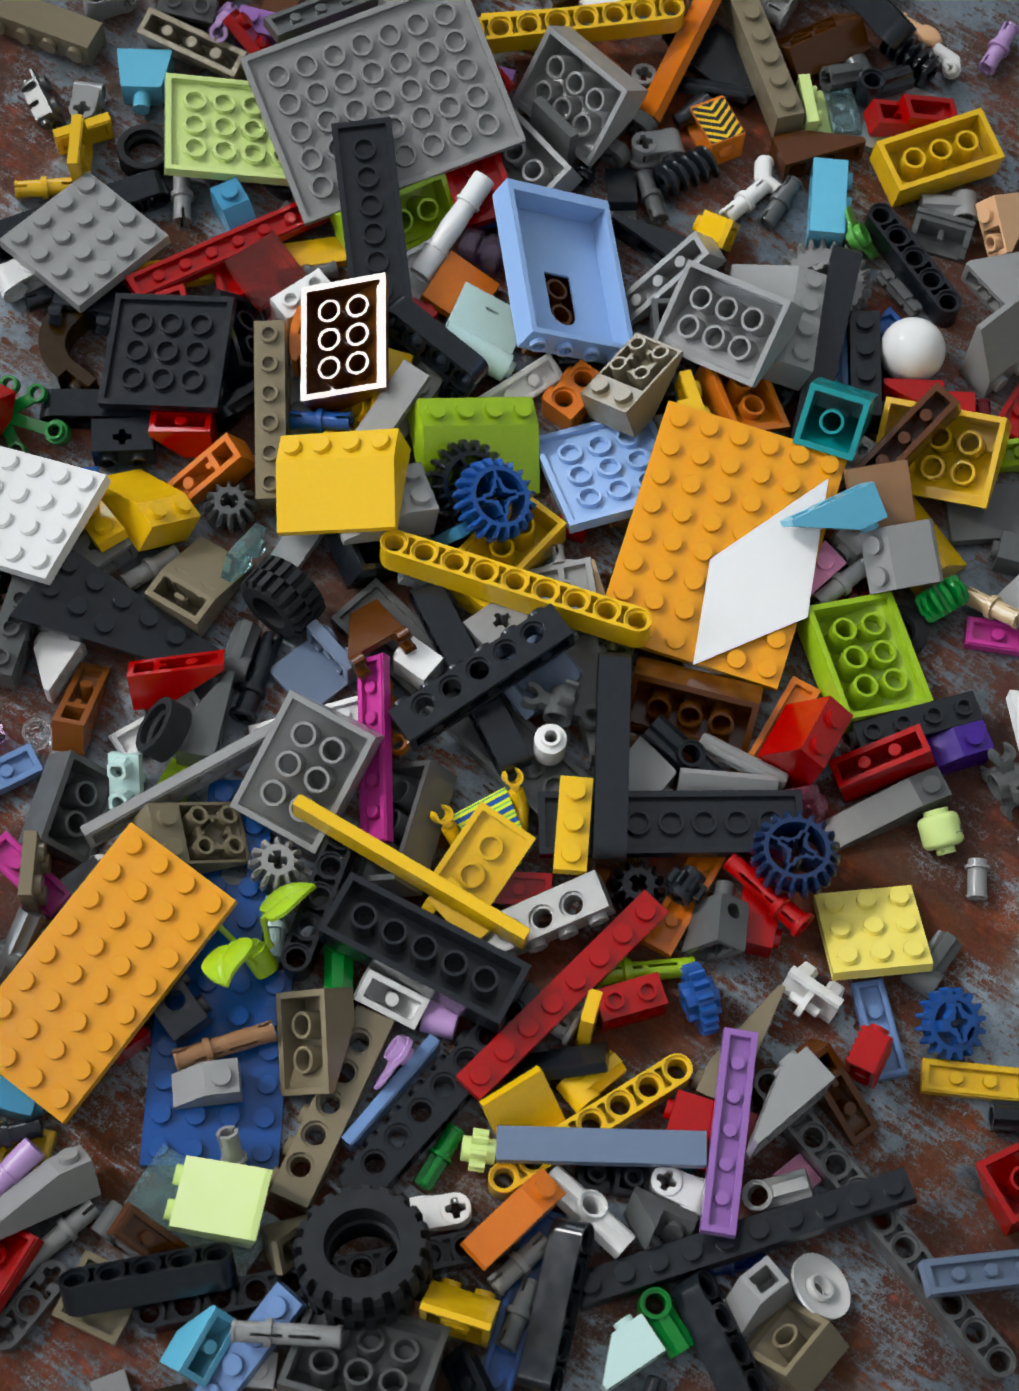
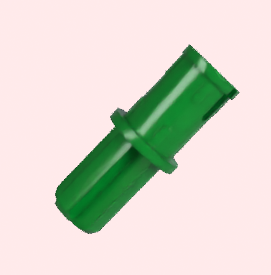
(439, 1157)

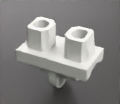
(812, 995)

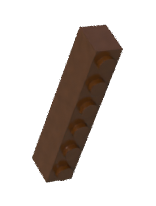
(911, 433)

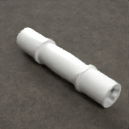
(452, 226)

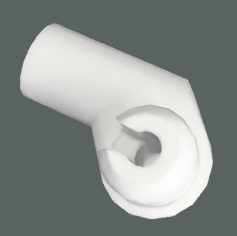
(950, 61)

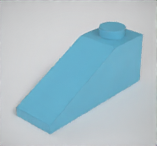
(849, 510)

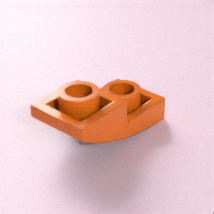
(295, 342)

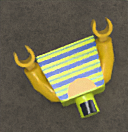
(508, 803)

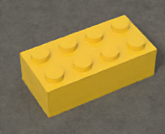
(936, 157)

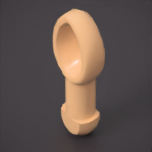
(926, 33)

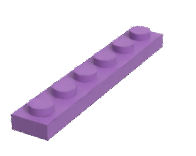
(728, 1133)

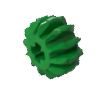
(942, 598)

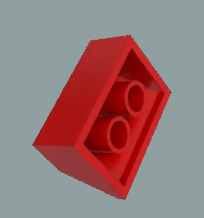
(1001, 1187)

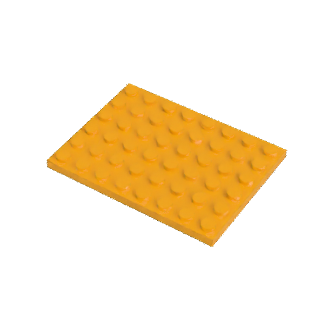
(698, 496)

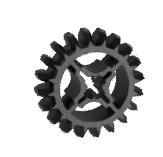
(454, 460)

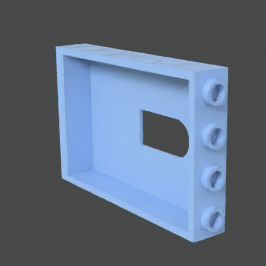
(570, 239)

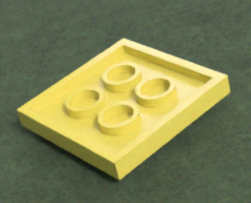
(872, 933)

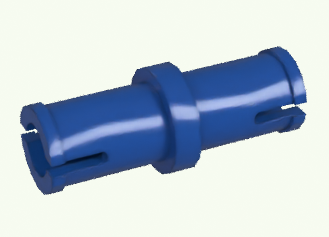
(321, 420)

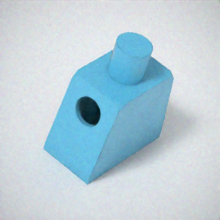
(143, 76)

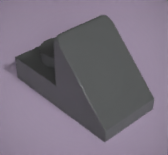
(656, 1215)

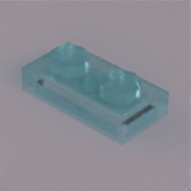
(243, 552)

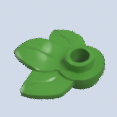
(858, 235)

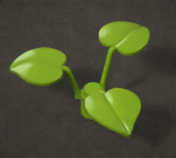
(227, 959)

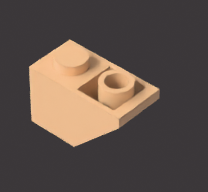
(999, 223)

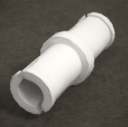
(745, 200)

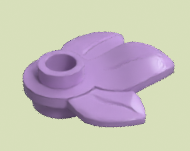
(397, 1053)

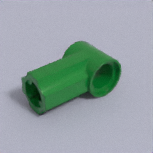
(337, 969)
(667, 1324)

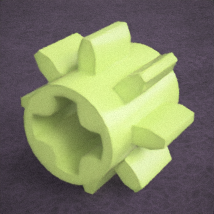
(478, 1150)

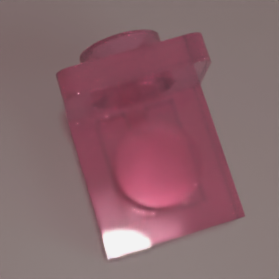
(812, 799)

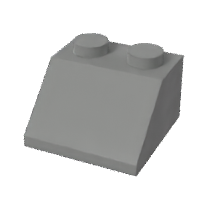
(901, 556)

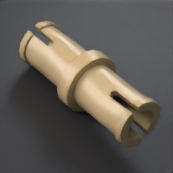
(993, 607)

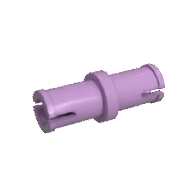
(998, 48)

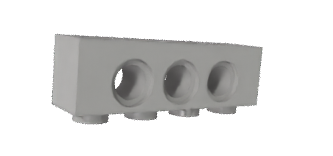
(557, 901)

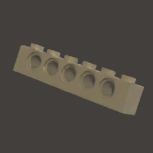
(271, 404)
(303, 1191)

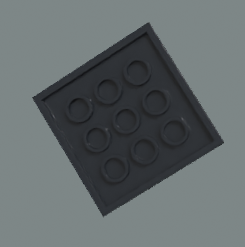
(167, 353)

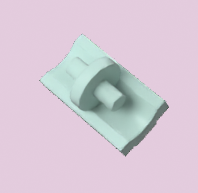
(125, 777)

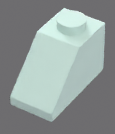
(630, 1350)

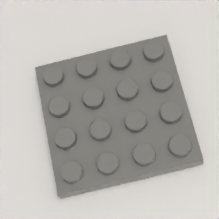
(84, 241)

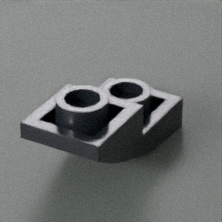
(613, 1180)

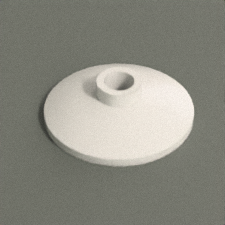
(820, 1286)

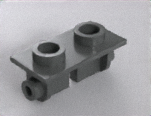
(39, 90)

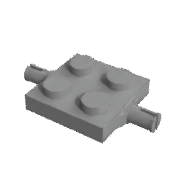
(569, 571)

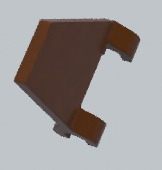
(370, 629)

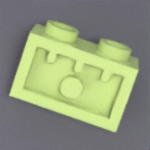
(814, 105)

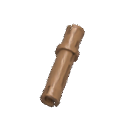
(224, 1045)

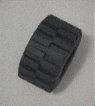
(282, 597)

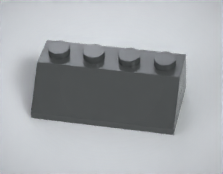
(416, 792)

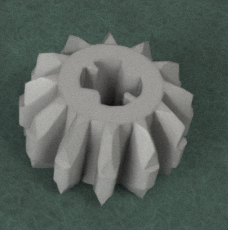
(287, 860)

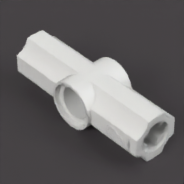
(593, 1208)

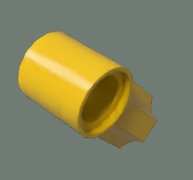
(586, 1089)

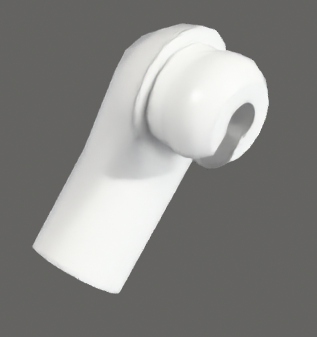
(763, 170)

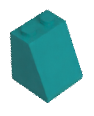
(835, 418)

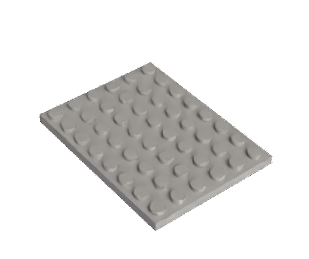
(399, 61)

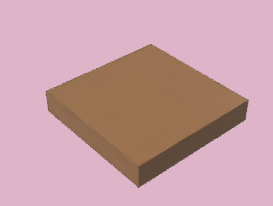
(893, 486)

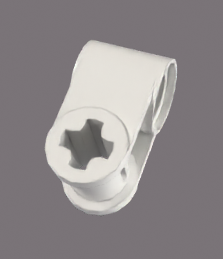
(17, 281)
(683, 1188)
(435, 1211)

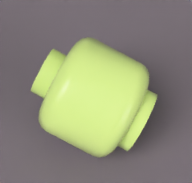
(940, 830)

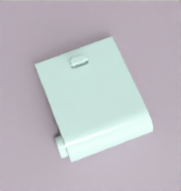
(486, 327)

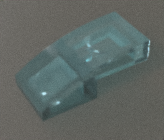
(843, 112)

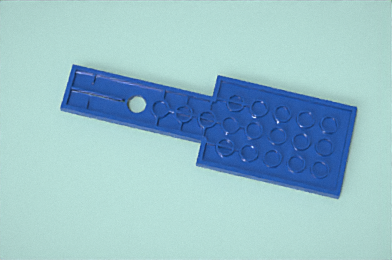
(233, 1008)

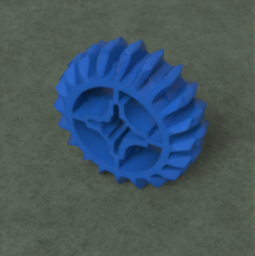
(490, 516)

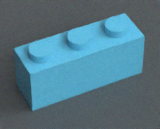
(828, 201)

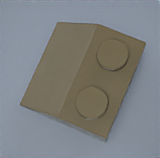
(796, 1347)

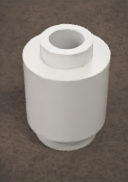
(550, 744)

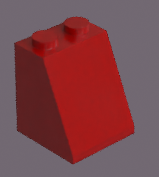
(805, 738)

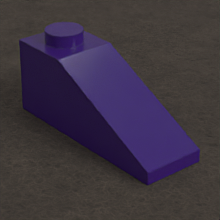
(961, 747)

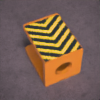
(717, 129)

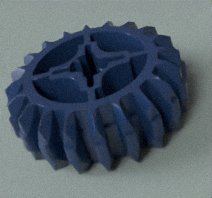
(818, 868)

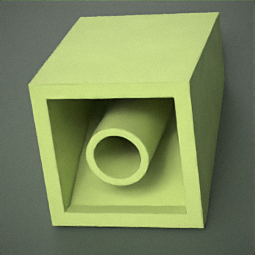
(218, 1200)

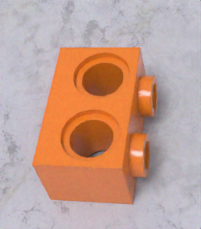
(568, 393)

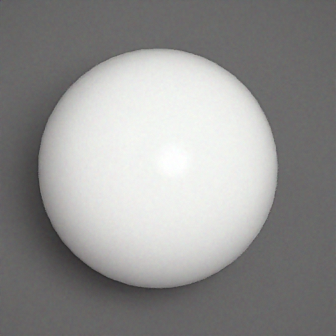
(912, 349)

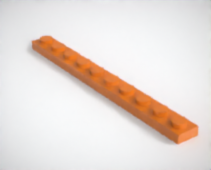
(670, 931)

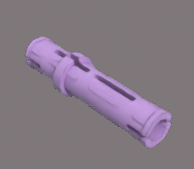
(219, 29)

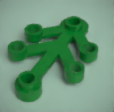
(31, 423)

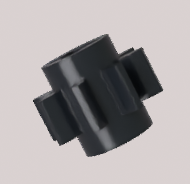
(686, 885)

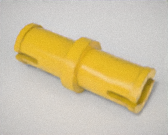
(40, 188)

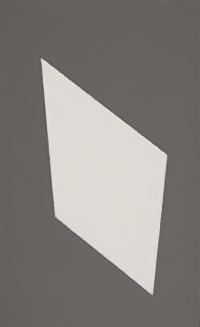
(759, 582)

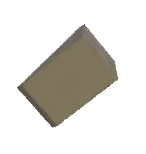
(279, 1243)

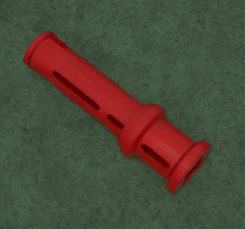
(779, 906)

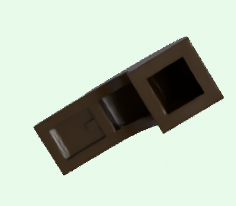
(55, 347)

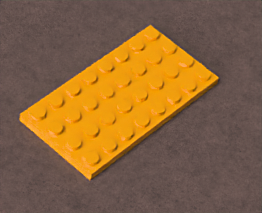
(103, 969)

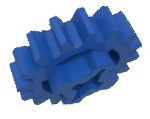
(699, 998)
(950, 1023)

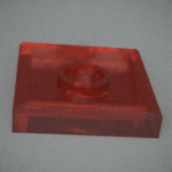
(264, 270)

